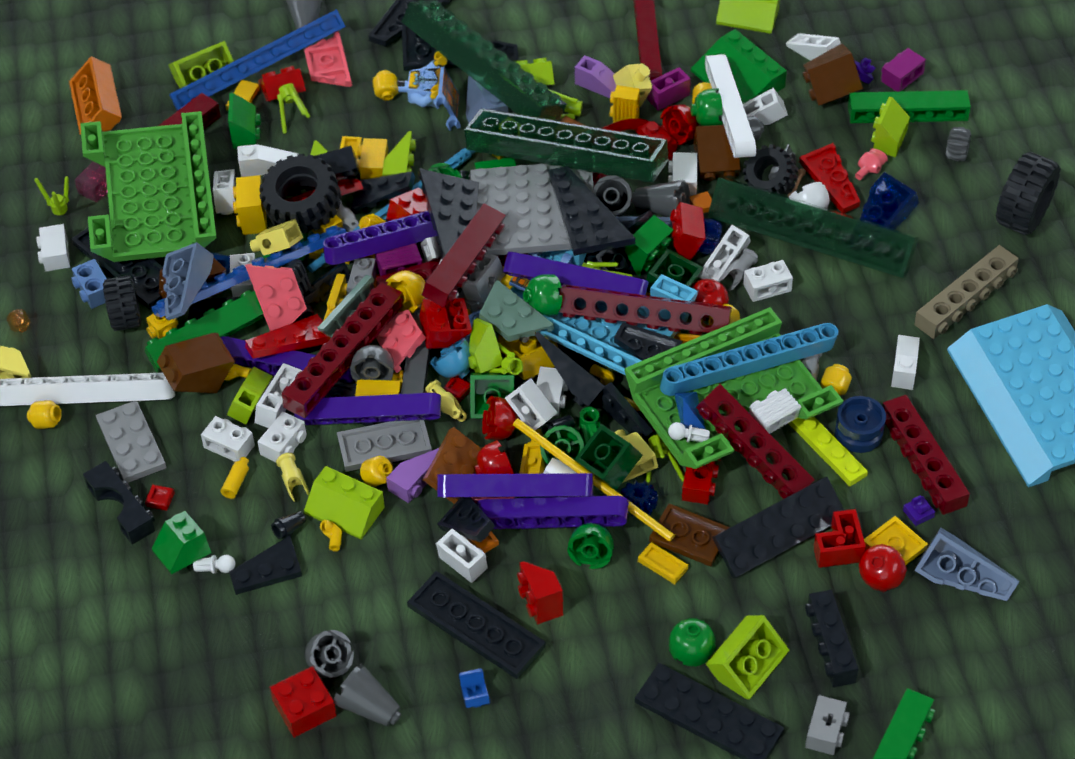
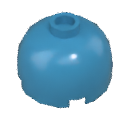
(453, 360)

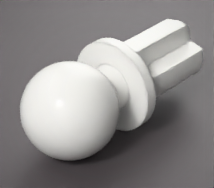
(678, 431)
(224, 564)

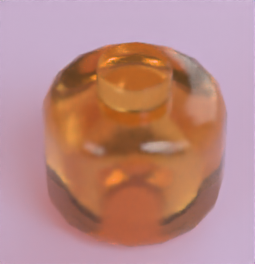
(18, 320)

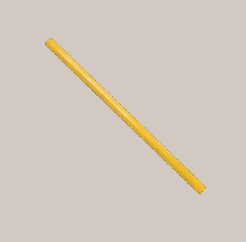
(598, 483)

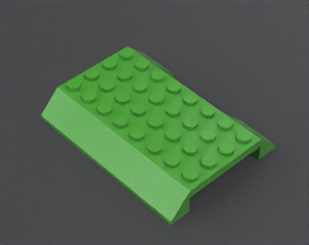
(154, 189)
(662, 411)

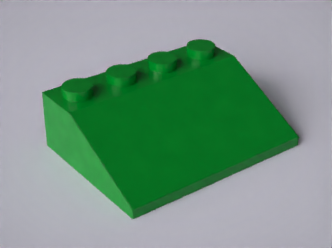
(750, 66)

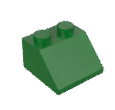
(243, 122)
(486, 385)
(180, 543)

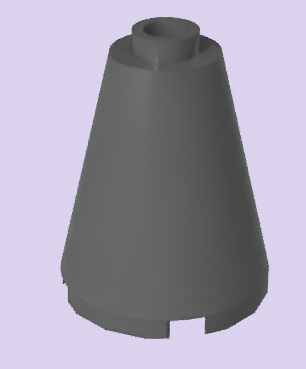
(304, 11)
(614, 194)
(661, 197)
(367, 698)

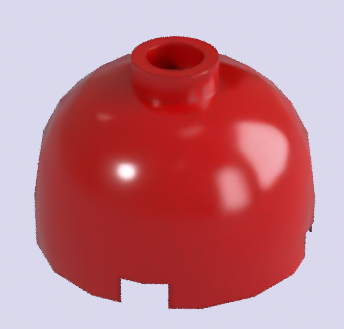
(679, 123)
(711, 292)
(498, 419)
(492, 461)
(882, 567)

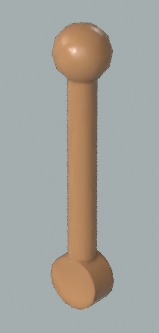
(801, 172)

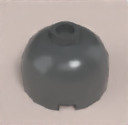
(372, 364)
(329, 653)

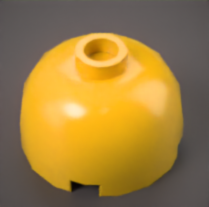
(411, 287)

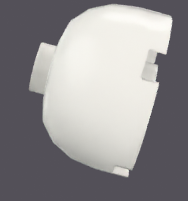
(813, 193)

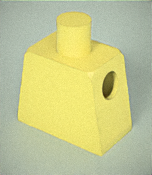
(635, 76)
(277, 238)
(648, 460)

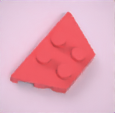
(328, 62)
(277, 294)
(401, 337)

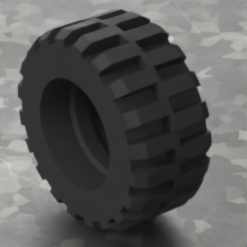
(295, 173)
(1028, 193)

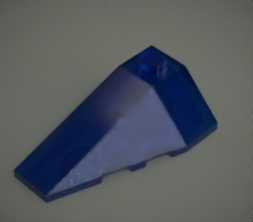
(889, 202)

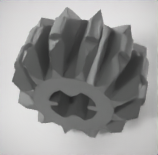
(958, 143)

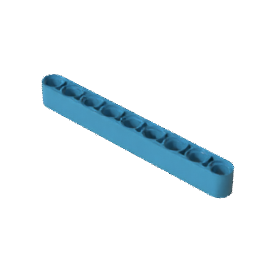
(748, 359)

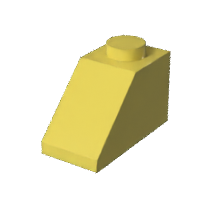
(12, 364)

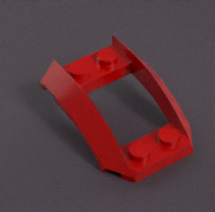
(645, 128)

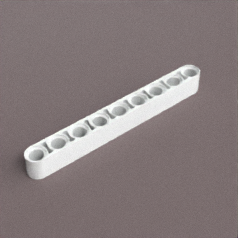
(734, 115)
(85, 389)

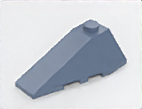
(480, 98)
(184, 274)
(959, 565)

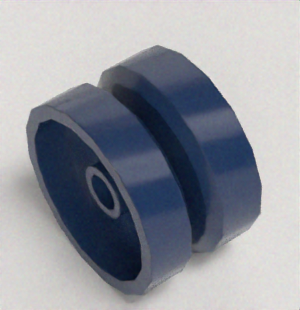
(860, 424)

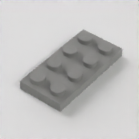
(390, 439)
(130, 441)

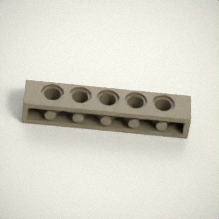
(966, 292)

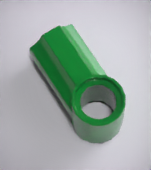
(588, 428)

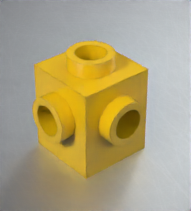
(159, 326)

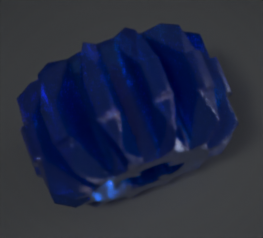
(712, 234)
(641, 495)

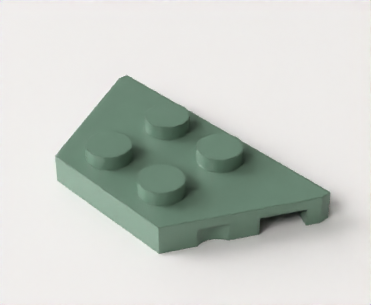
(346, 307)
(512, 315)

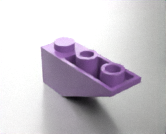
(594, 76)
(407, 478)

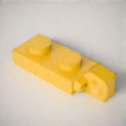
(337, 293)
(532, 460)

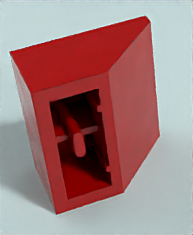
(272, 82)
(444, 325)
(541, 592)

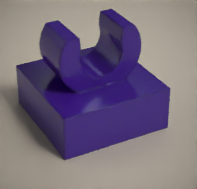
(864, 70)
(918, 510)

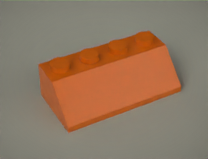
(95, 95)

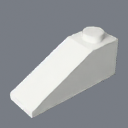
(812, 45)
(766, 107)
(257, 159)
(223, 191)
(431, 249)
(725, 253)
(905, 362)
(271, 402)

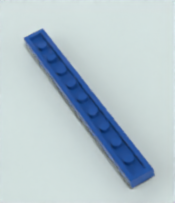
(259, 59)
(240, 274)

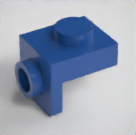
(474, 688)

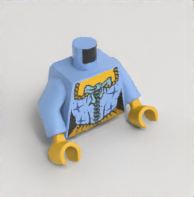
(423, 82)

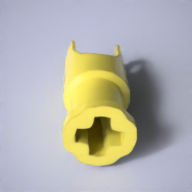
(449, 403)
(291, 474)

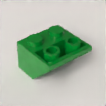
(650, 244)

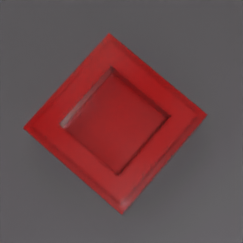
(458, 388)
(159, 497)

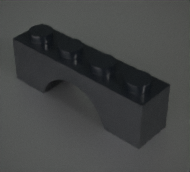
(106, 485)

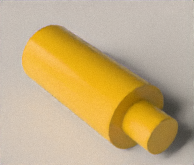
(235, 478)

